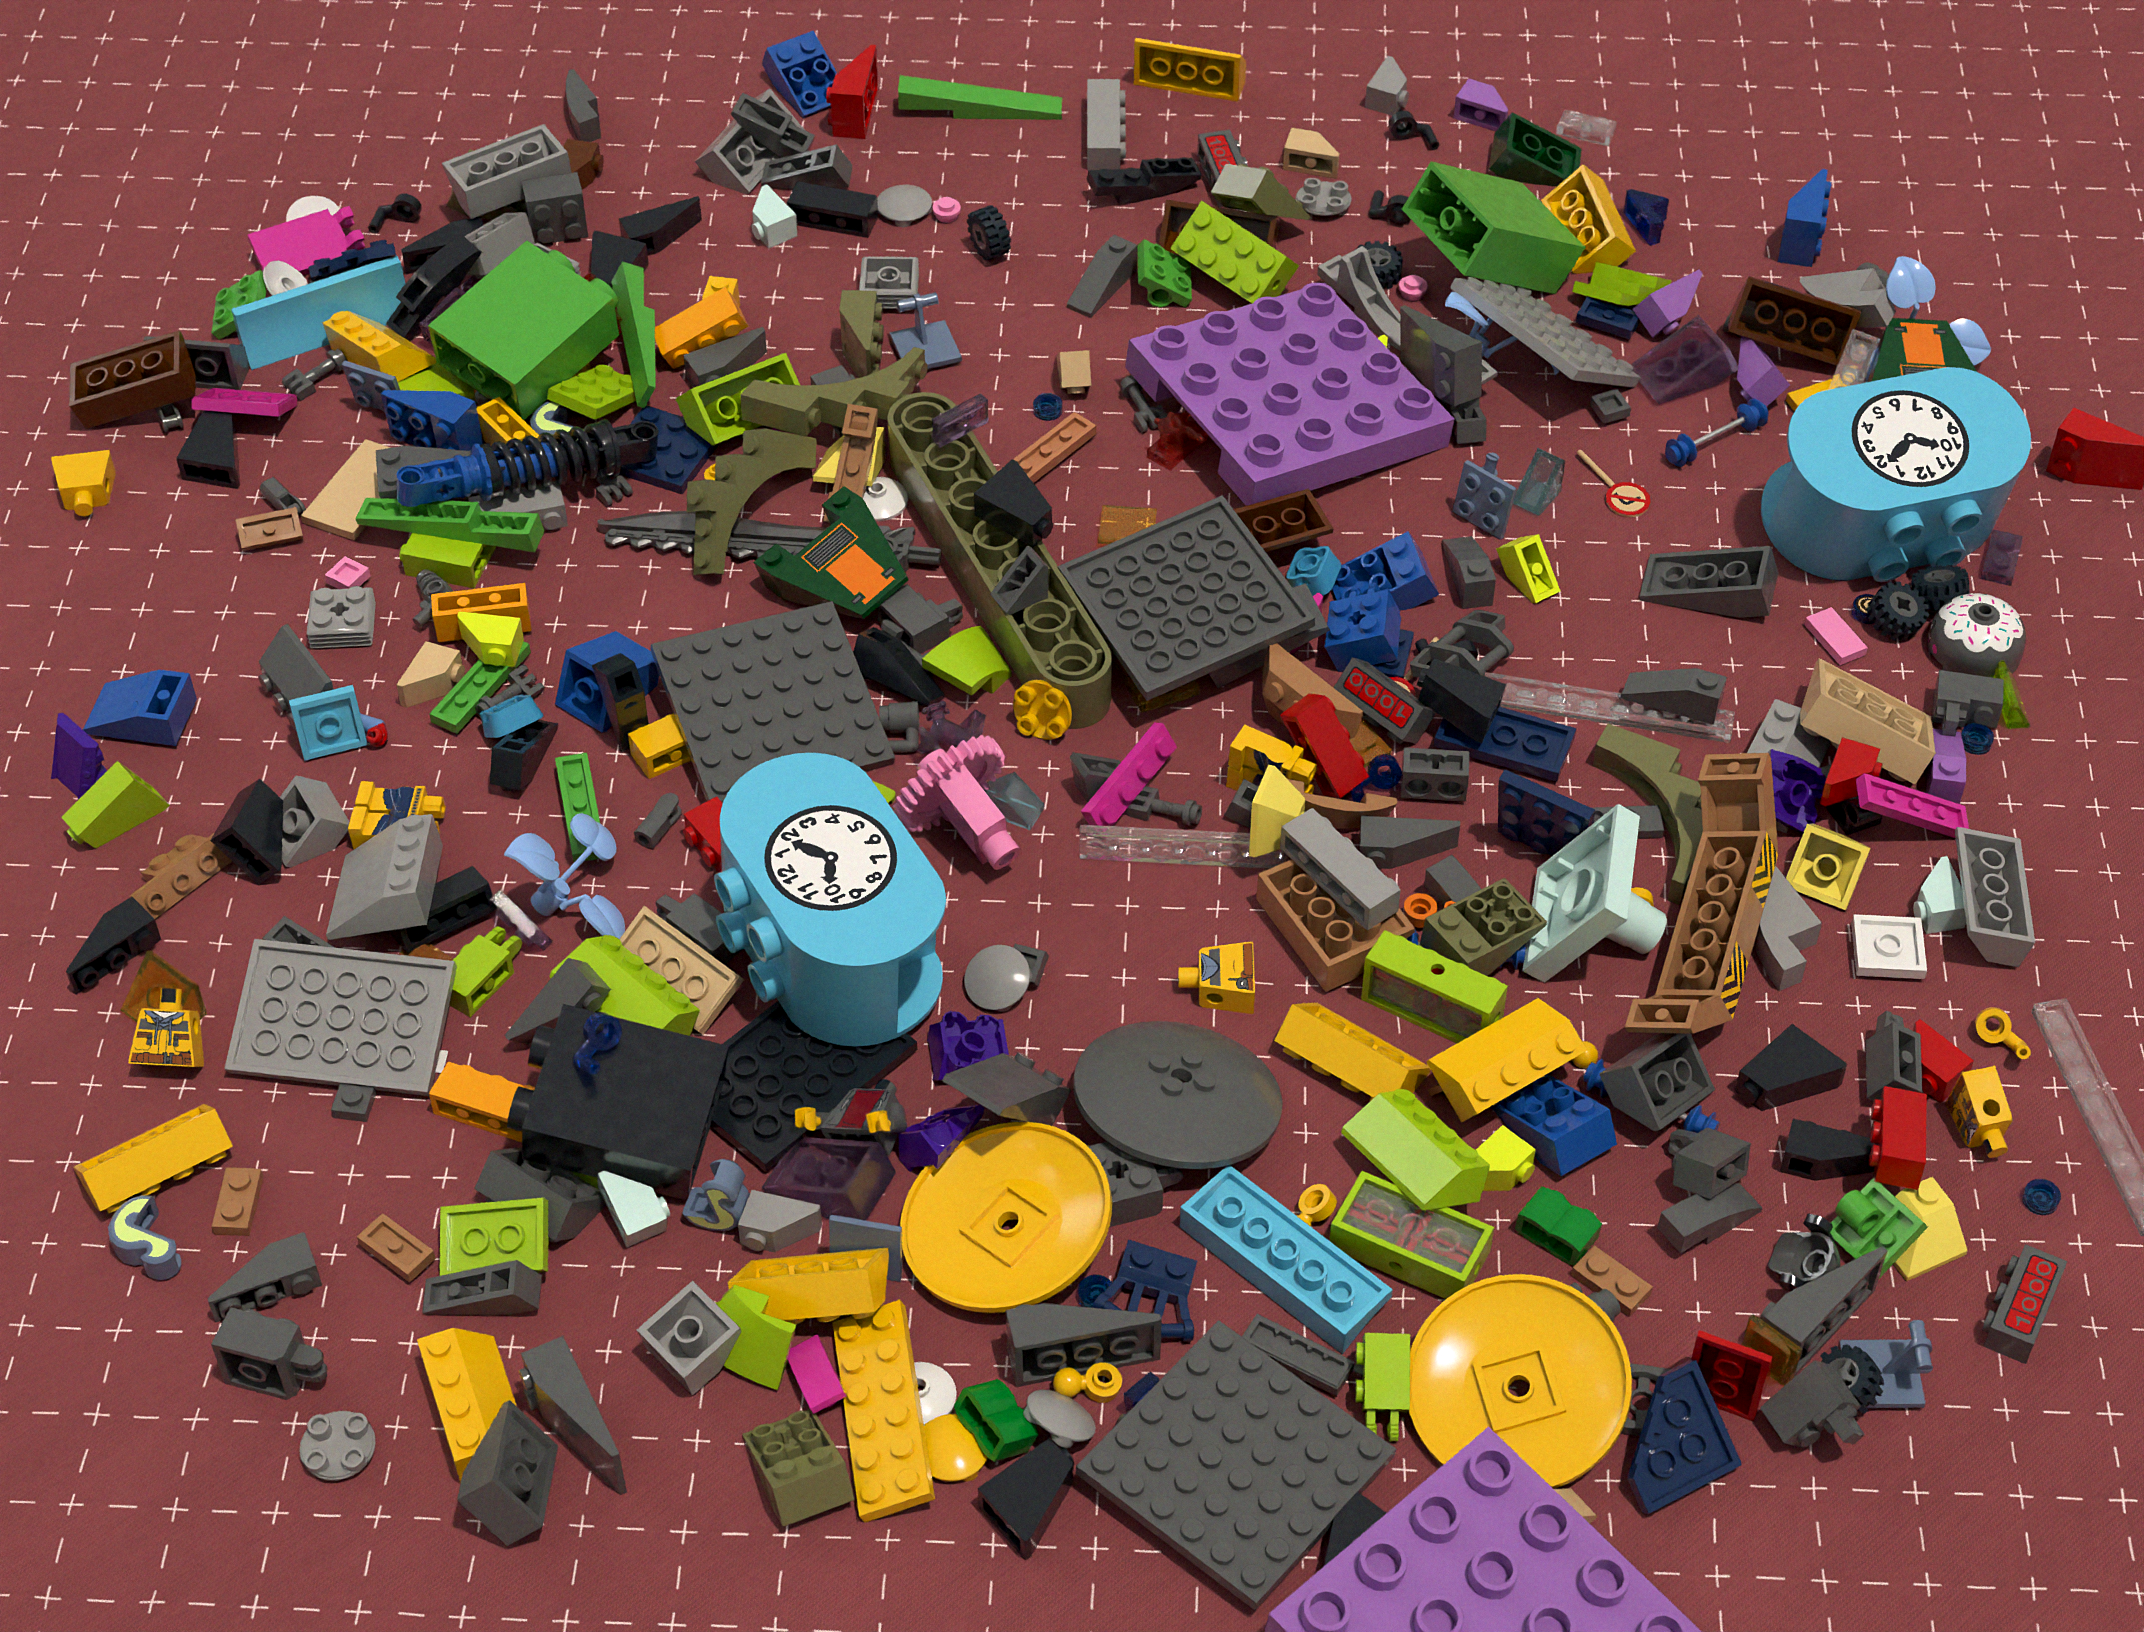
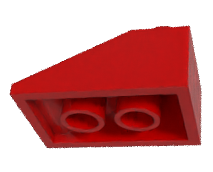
(854, 96)
(2097, 453)
(1733, 1374)

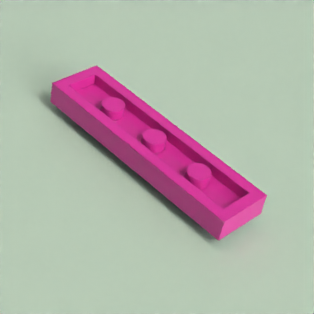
(1130, 777)
(1910, 805)

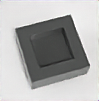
(1610, 406)
(1036, 960)
(353, 1102)

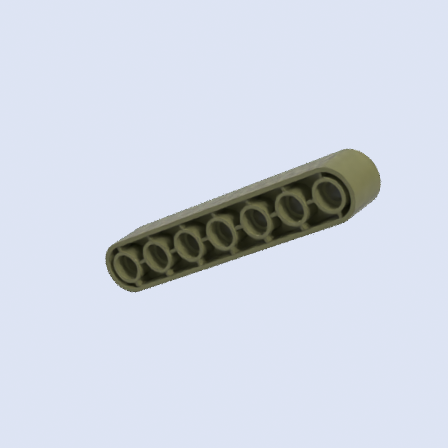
(1041, 642)

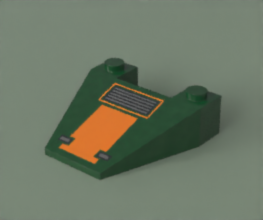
(1916, 347)
(841, 565)

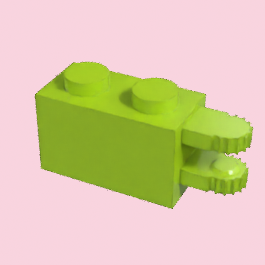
(482, 969)
(1384, 1378)

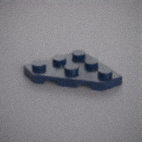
(351, 260)
(1680, 1440)

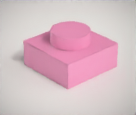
(347, 574)

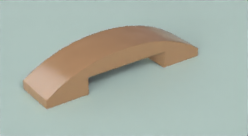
(857, 450)
(1344, 812)

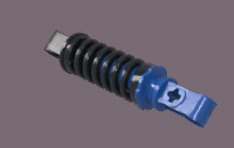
(527, 461)

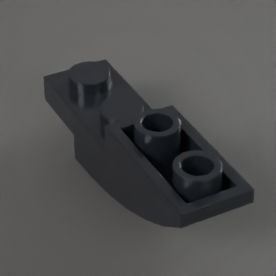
(1153, 179)
(430, 282)

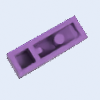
(1666, 306)
(1758, 373)
(1947, 768)

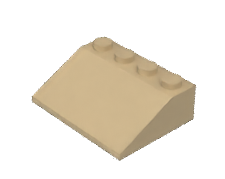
(1852, 709)

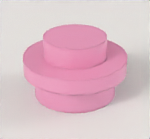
(946, 209)
(1412, 287)

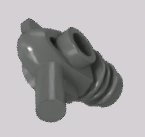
(429, 584)

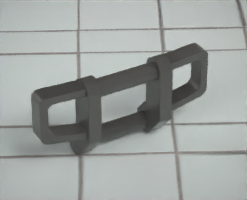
(1478, 627)

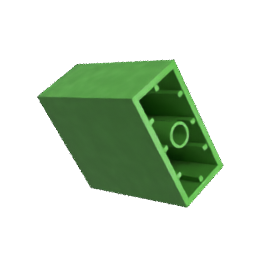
(1493, 228)
(525, 328)

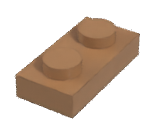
(269, 529)
(237, 1201)
(396, 1247)
(1601, 1272)

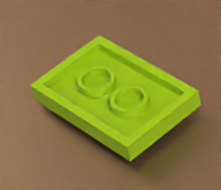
(594, 392)
(494, 1234)

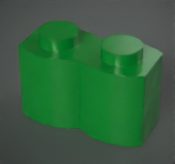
(1558, 1225)
(995, 1420)

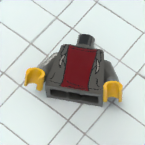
(860, 1116)

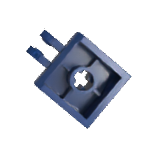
(1363, 627)

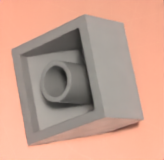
(310, 821)
(690, 1337)

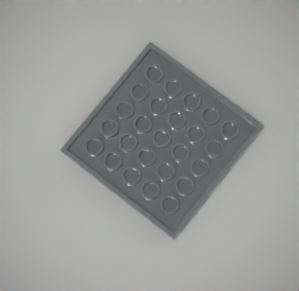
(1186, 597)
(770, 694)
(1235, 1463)

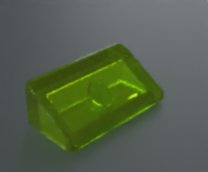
(2013, 708)

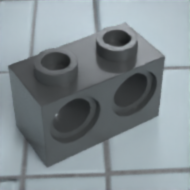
(1435, 774)

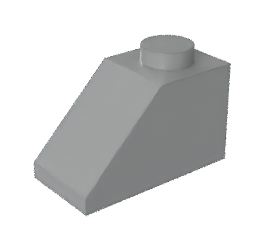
(1387, 89)
(776, 1221)

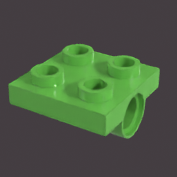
(1163, 275)
(247, 290)
(1875, 1220)

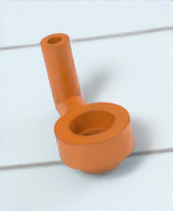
(1421, 904)

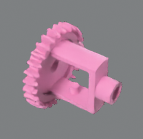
(953, 788)

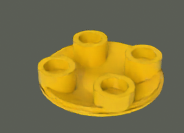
(1041, 710)
(952, 1449)

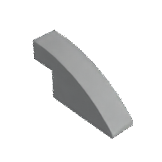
(1856, 290)
(1783, 931)

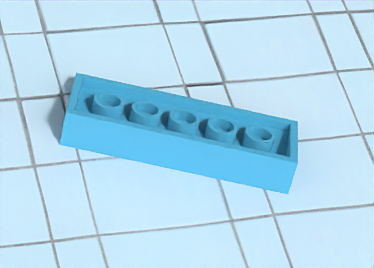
(293, 319)
(1284, 1257)

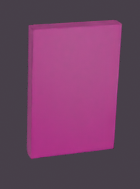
(244, 402)

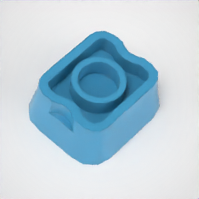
(1315, 568)
(509, 716)

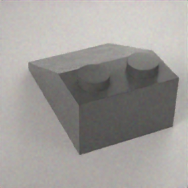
(510, 1476)

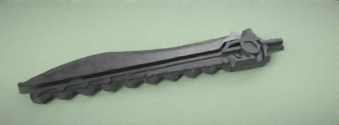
(747, 536)

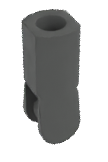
(169, 416)
(280, 496)
(658, 820)

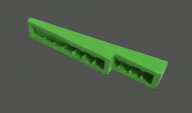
(976, 101)
(637, 329)
(455, 521)

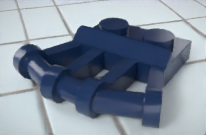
(1157, 1275)

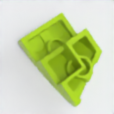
(1619, 285)
(437, 379)
(968, 661)
(763, 1341)

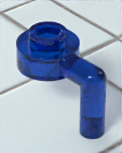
(1381, 780)
(605, 1040)

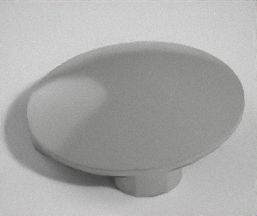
(1324, 197)
(904, 204)
(997, 977)
(1060, 1417)
(337, 1445)

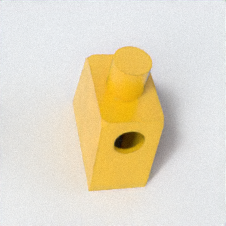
(84, 480)

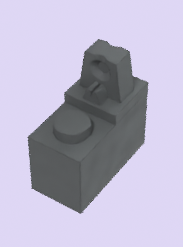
(921, 620)
(1966, 699)
(1707, 1160)
(1814, 1402)

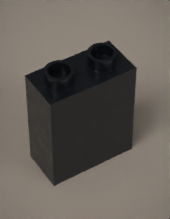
(633, 1118)

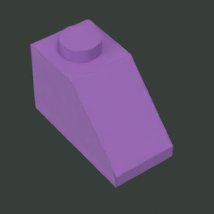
(1480, 105)

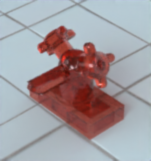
(1176, 439)

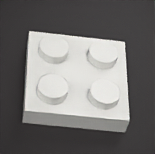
(1889, 946)

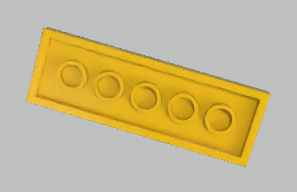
(883, 1412)

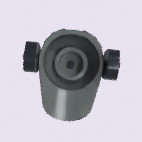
(1805, 1255)

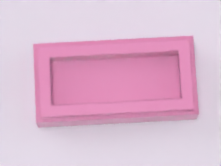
(1835, 636)

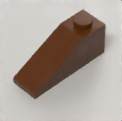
(584, 160)

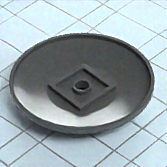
(1137, 1103)

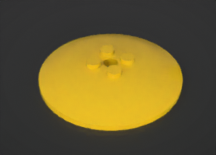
(999, 1176)
(1531, 1333)

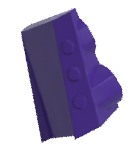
(76, 757)
(1795, 790)
(961, 1042)
(937, 1136)

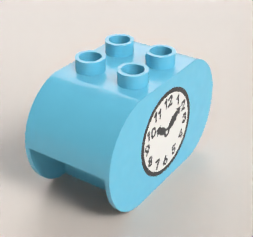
(1895, 474)
(829, 900)

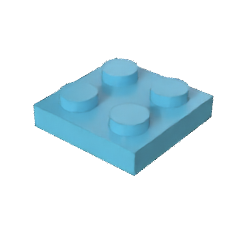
(328, 722)

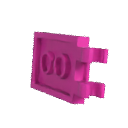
(306, 239)

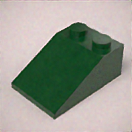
(1532, 153)

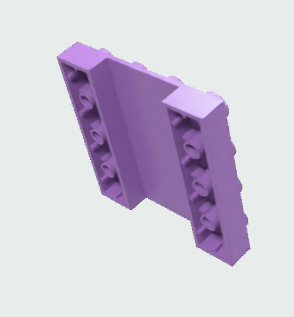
(1291, 392)
(1480, 1553)

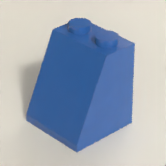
(578, 686)

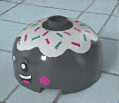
(1975, 634)

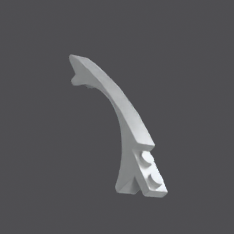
(1358, 284)

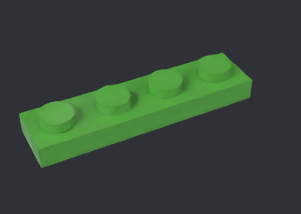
(479, 681)
(577, 795)

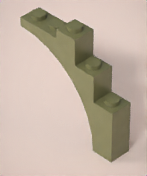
(803, 407)
(736, 478)
(1655, 775)

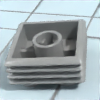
(891, 277)
(341, 617)

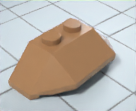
(1288, 680)

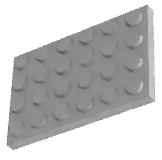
(1546, 332)
(341, 1017)

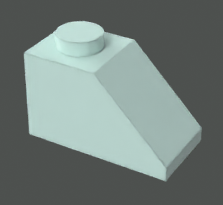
(772, 219)
(1941, 900)
(633, 1207)

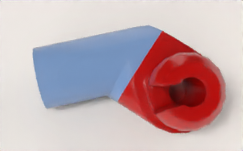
(375, 729)

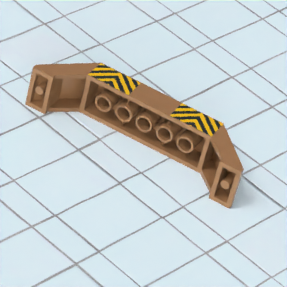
(1720, 902)

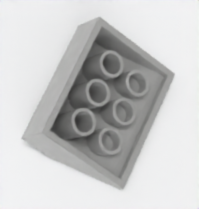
(388, 880)

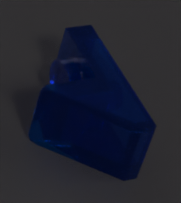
(1646, 213)

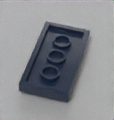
(1515, 742)

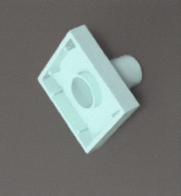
(1589, 897)

